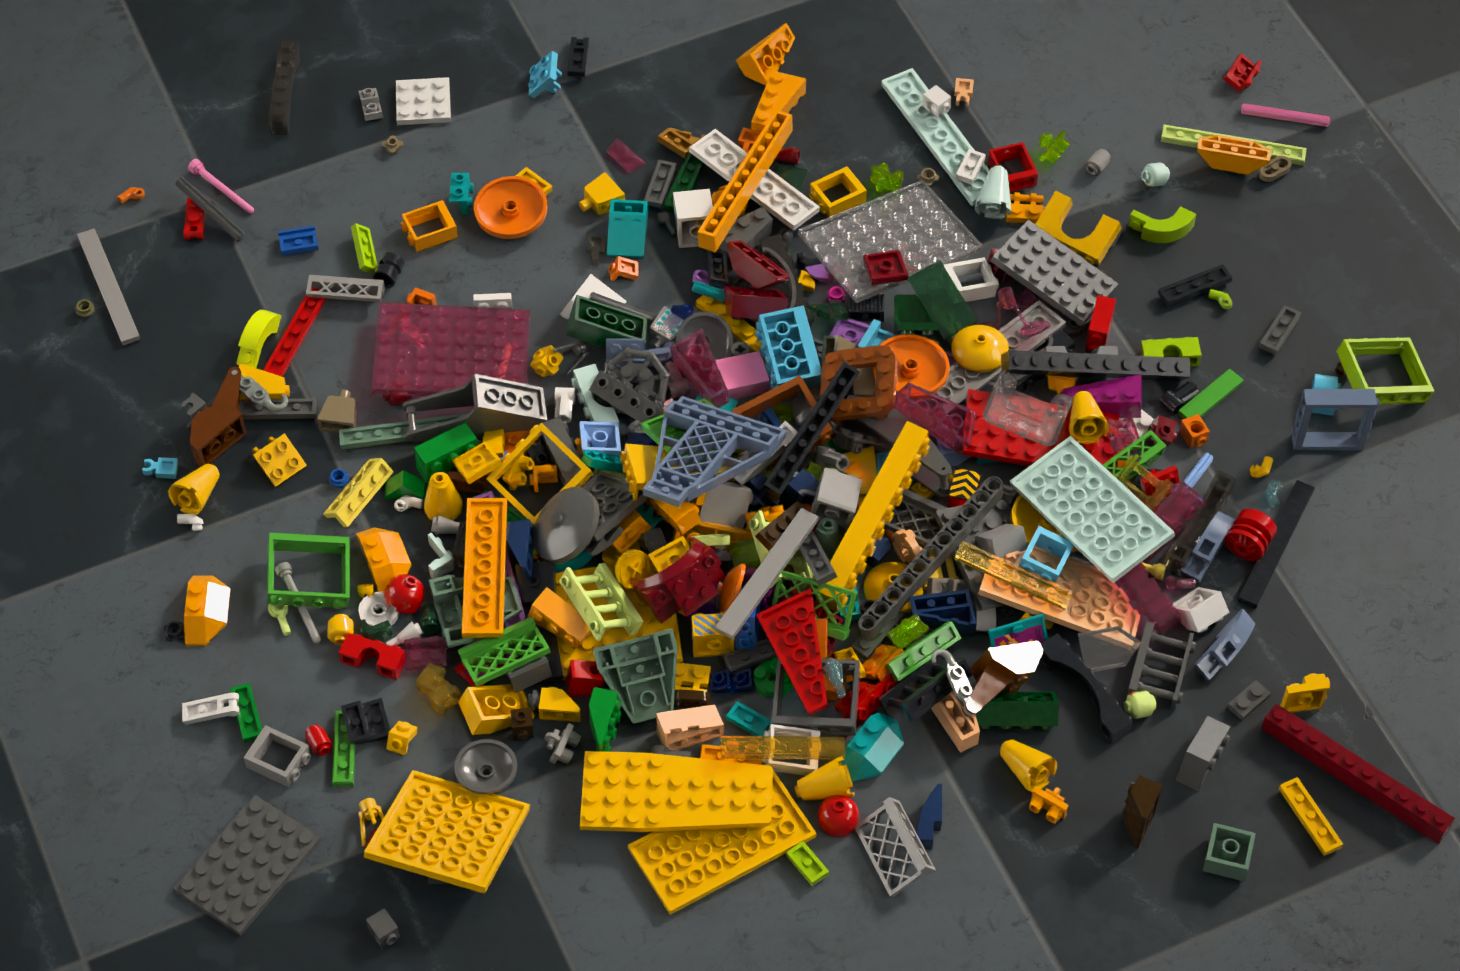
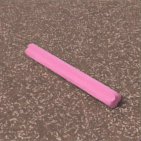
(1286, 115)

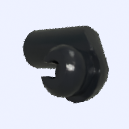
(805, 262)

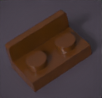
(461, 484)

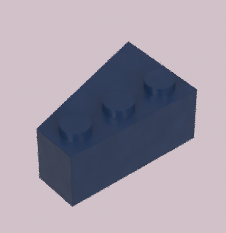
(943, 607)

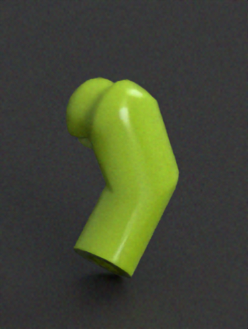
(1223, 298)

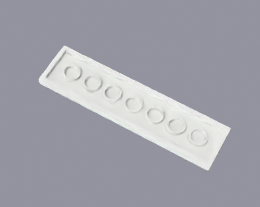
(771, 193)

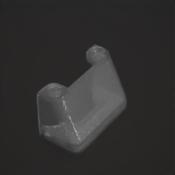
(1024, 413)

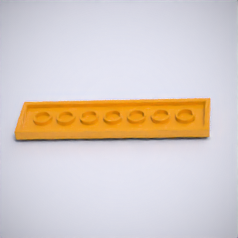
(484, 568)

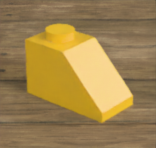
(558, 706)

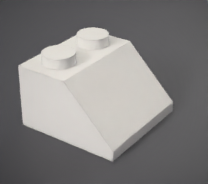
(1201, 609)

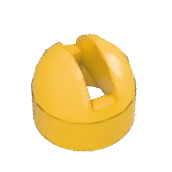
(365, 589)

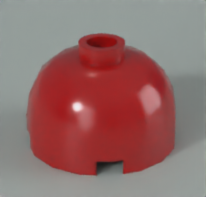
(404, 593)
(838, 816)

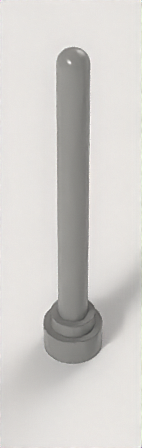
(284, 572)

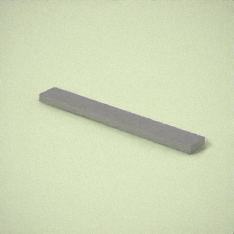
(108, 287)
(766, 573)

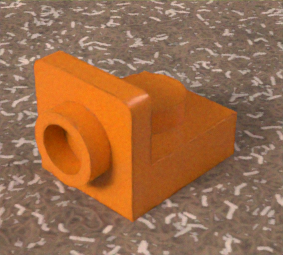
(624, 268)
(421, 297)

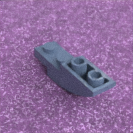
(1208, 546)
(1227, 645)

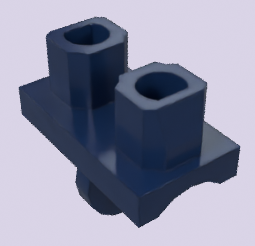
(755, 485)

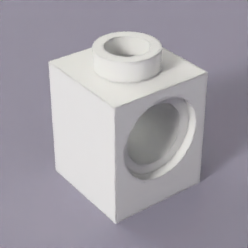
(936, 101)

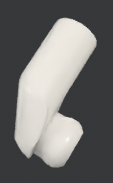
(408, 501)
(190, 519)

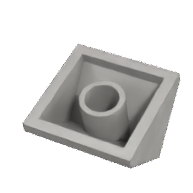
(1003, 540)

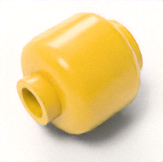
(339, 627)

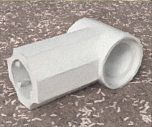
(564, 402)

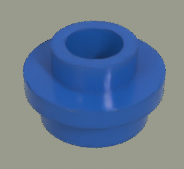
(338, 474)

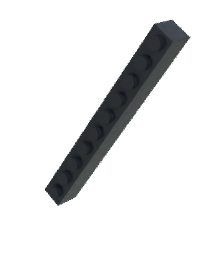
(1095, 365)

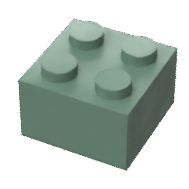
(1229, 852)

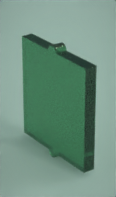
(792, 175)

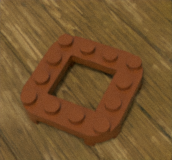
(885, 383)

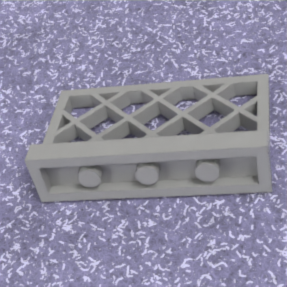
(905, 834)

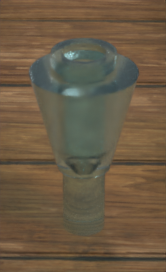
(834, 671)

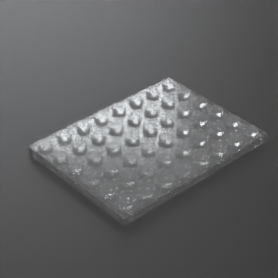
(902, 220)

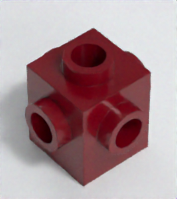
(1164, 429)

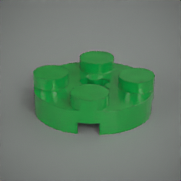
(762, 676)

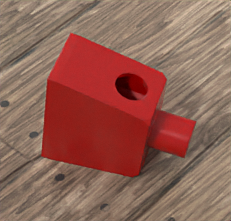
(582, 678)

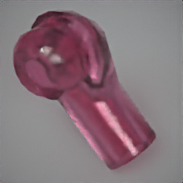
(1178, 584)

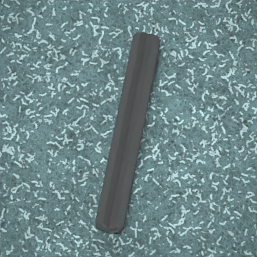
(603, 299)

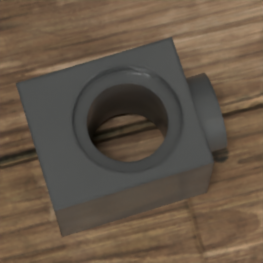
(383, 928)

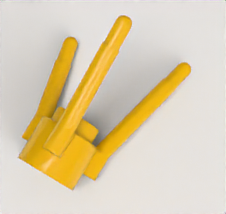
(369, 811)

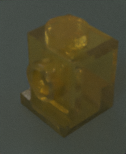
(430, 679)
(443, 698)

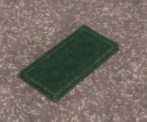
(942, 299)

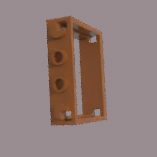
(777, 396)

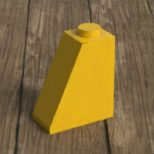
(272, 383)

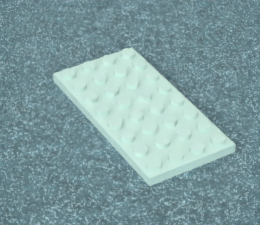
(1092, 509)

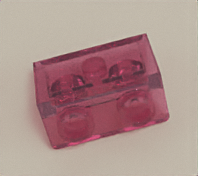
(422, 651)

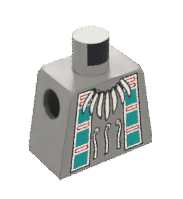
(664, 328)

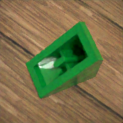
(404, 484)

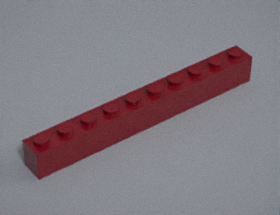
(1357, 773)

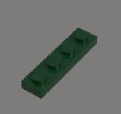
(686, 179)

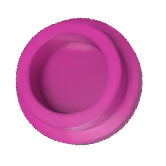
(836, 293)

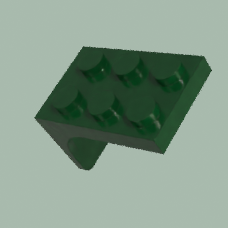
(911, 316)

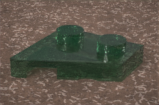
(830, 311)

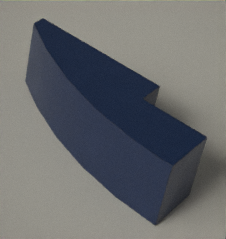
(930, 818)

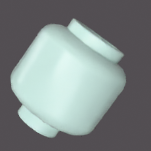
(1155, 174)

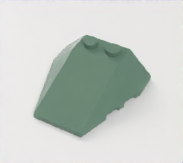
(448, 604)
(641, 673)

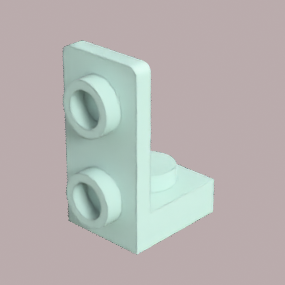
(440, 566)

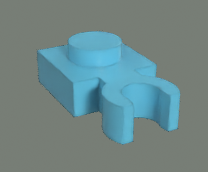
(163, 468)

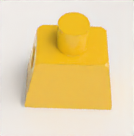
(599, 194)

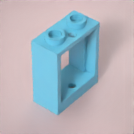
(1052, 543)

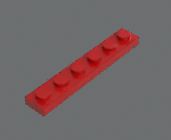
(294, 335)

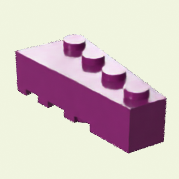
(1115, 396)

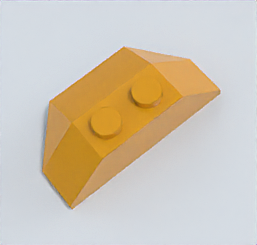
(1233, 154)
(383, 555)
(205, 609)

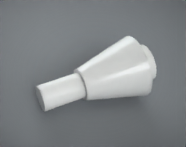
(410, 631)

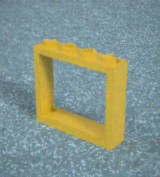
(510, 458)

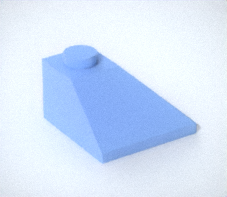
(600, 437)

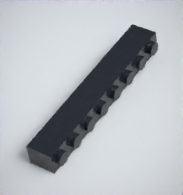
(810, 431)

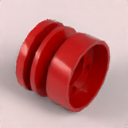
(1250, 534)

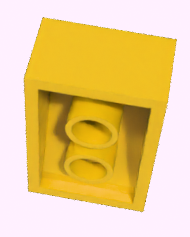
(489, 707)

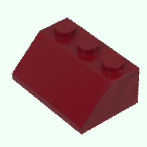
(752, 302)

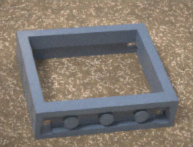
(1334, 399)

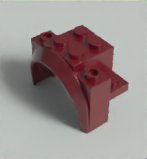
(683, 584)

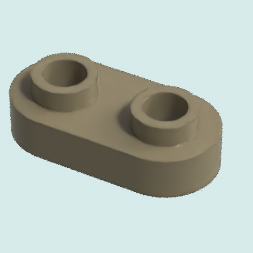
(1273, 169)

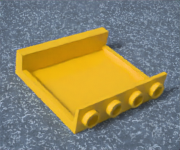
(639, 466)

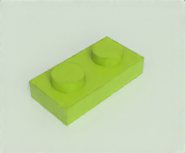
(807, 863)

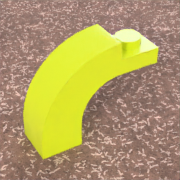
(254, 336)

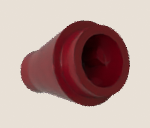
(789, 155)

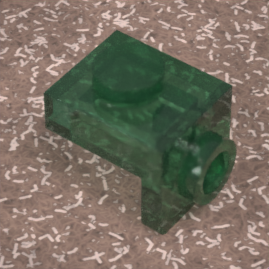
(377, 632)

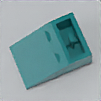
(627, 228)

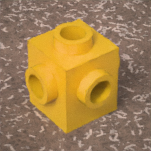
(546, 361)

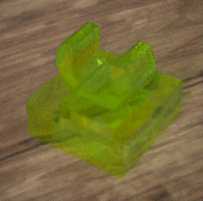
(783, 412)

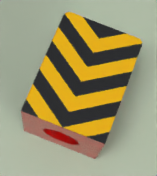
(963, 486)

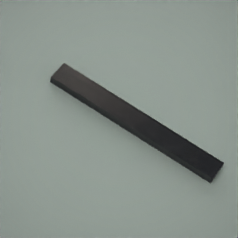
(1286, 525)

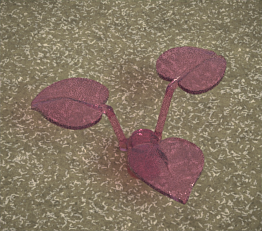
(1022, 301)

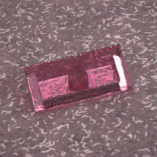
(624, 156)

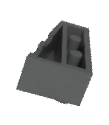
(749, 229)
(1203, 753)

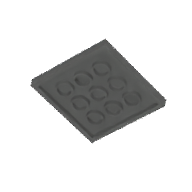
(613, 500)

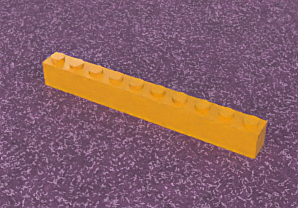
(745, 181)

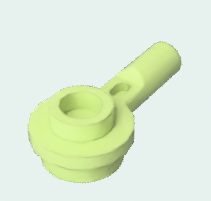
(280, 612)

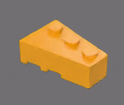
(559, 618)

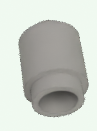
(1098, 162)

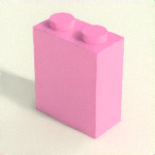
(744, 375)

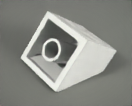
(690, 212)
(590, 285)

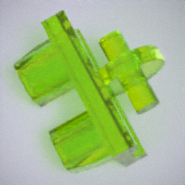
(1047, 141)
(885, 179)
(907, 631)

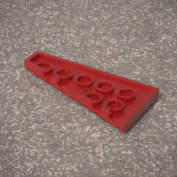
(795, 640)

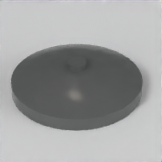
(566, 525)

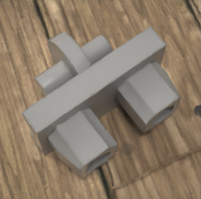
(567, 737)

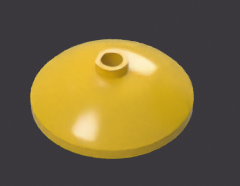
(979, 348)
(880, 579)

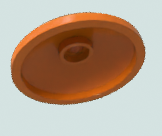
(730, 587)

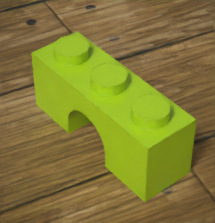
(1178, 347)

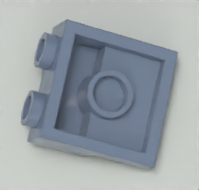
(617, 345)

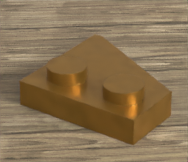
(677, 141)

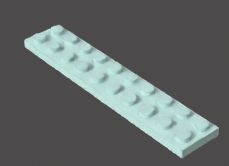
(938, 133)

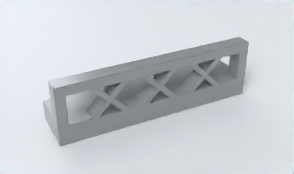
(345, 288)

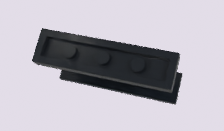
(921, 689)

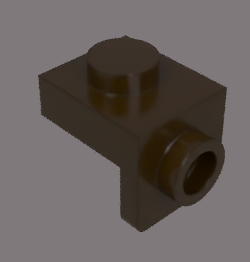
(521, 724)

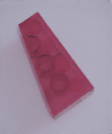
(1149, 599)

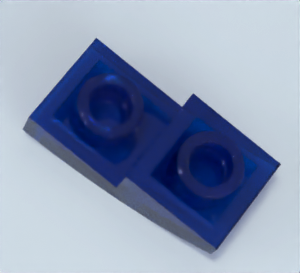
(731, 682)

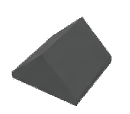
(529, 674)

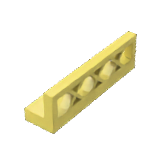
(359, 491)

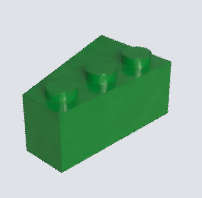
(438, 452)

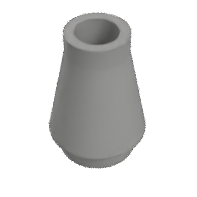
(444, 525)

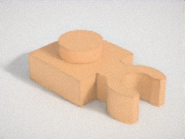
(963, 90)

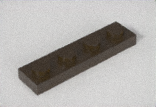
(772, 532)

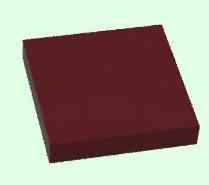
(885, 267)

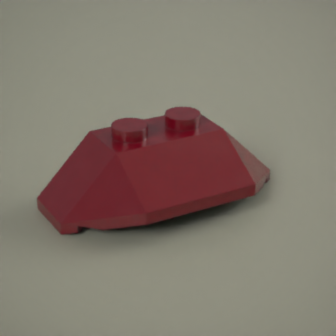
(755, 266)

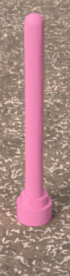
(197, 168)

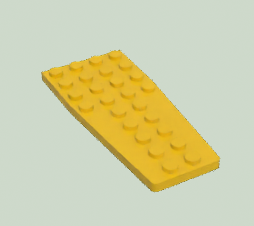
(672, 793)

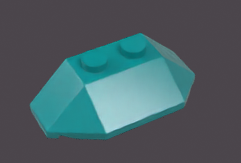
(873, 747)

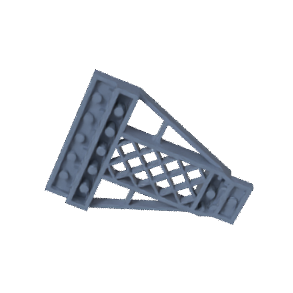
(705, 424)

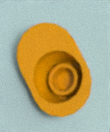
(1057, 383)

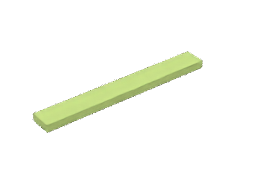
(1190, 138)

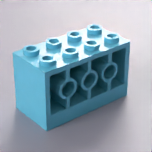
(788, 347)

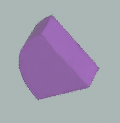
(817, 272)

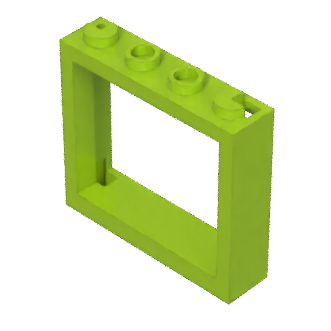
(1421, 388)

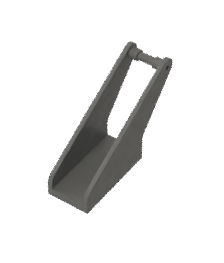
(495, 402)
(933, 468)

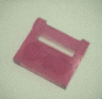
(1121, 439)

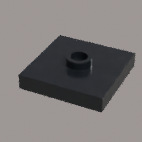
(542, 576)

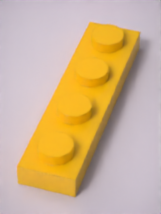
(1310, 816)

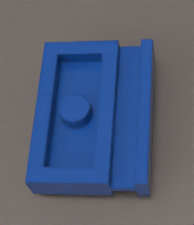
(298, 240)

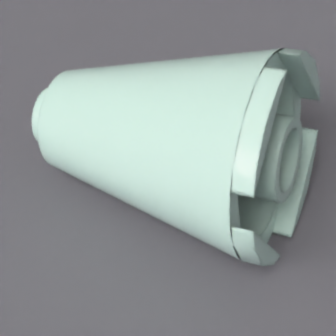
(995, 195)

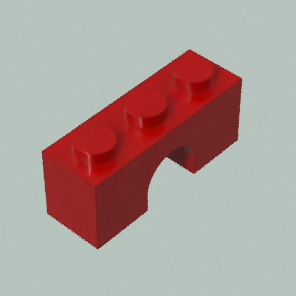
(358, 648)

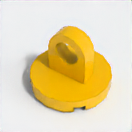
(632, 565)

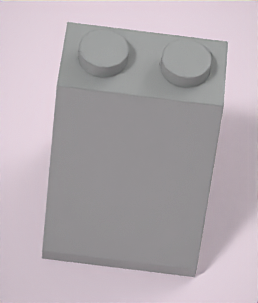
(836, 496)
(726, 505)

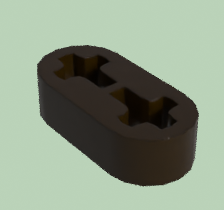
(691, 698)

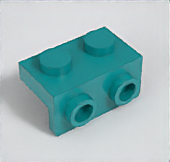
(460, 191)

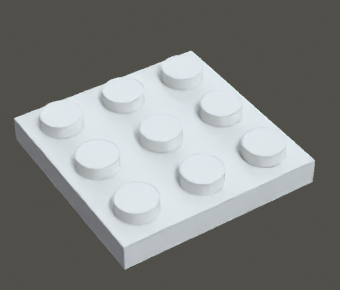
(423, 101)

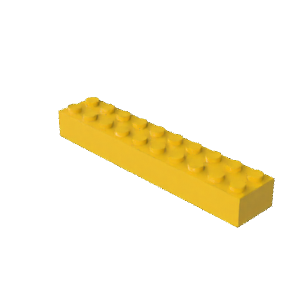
(876, 510)

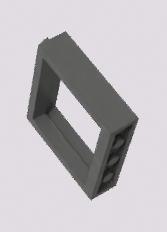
(826, 726)

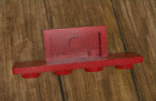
(867, 699)

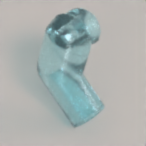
(1271, 491)

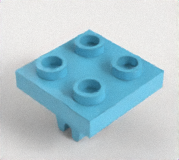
(544, 75)

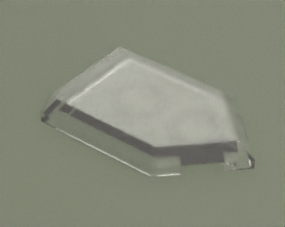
(1107, 648)

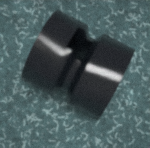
(389, 269)

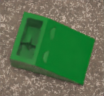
(604, 714)

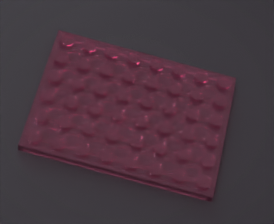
(442, 347)

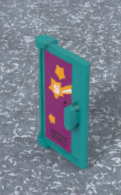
(1024, 631)

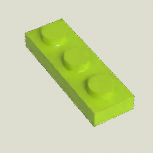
(364, 248)

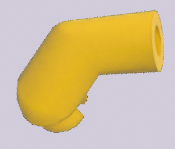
(1260, 471)

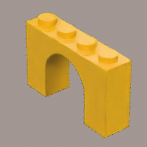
(1091, 247)

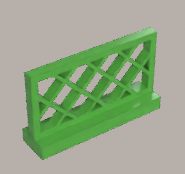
(833, 628)
(488, 648)

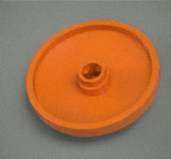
(510, 207)
(920, 362)

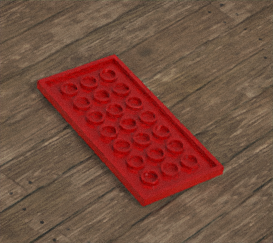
(1004, 446)

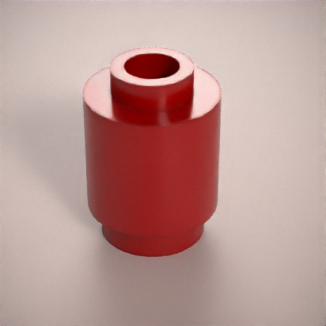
(318, 740)

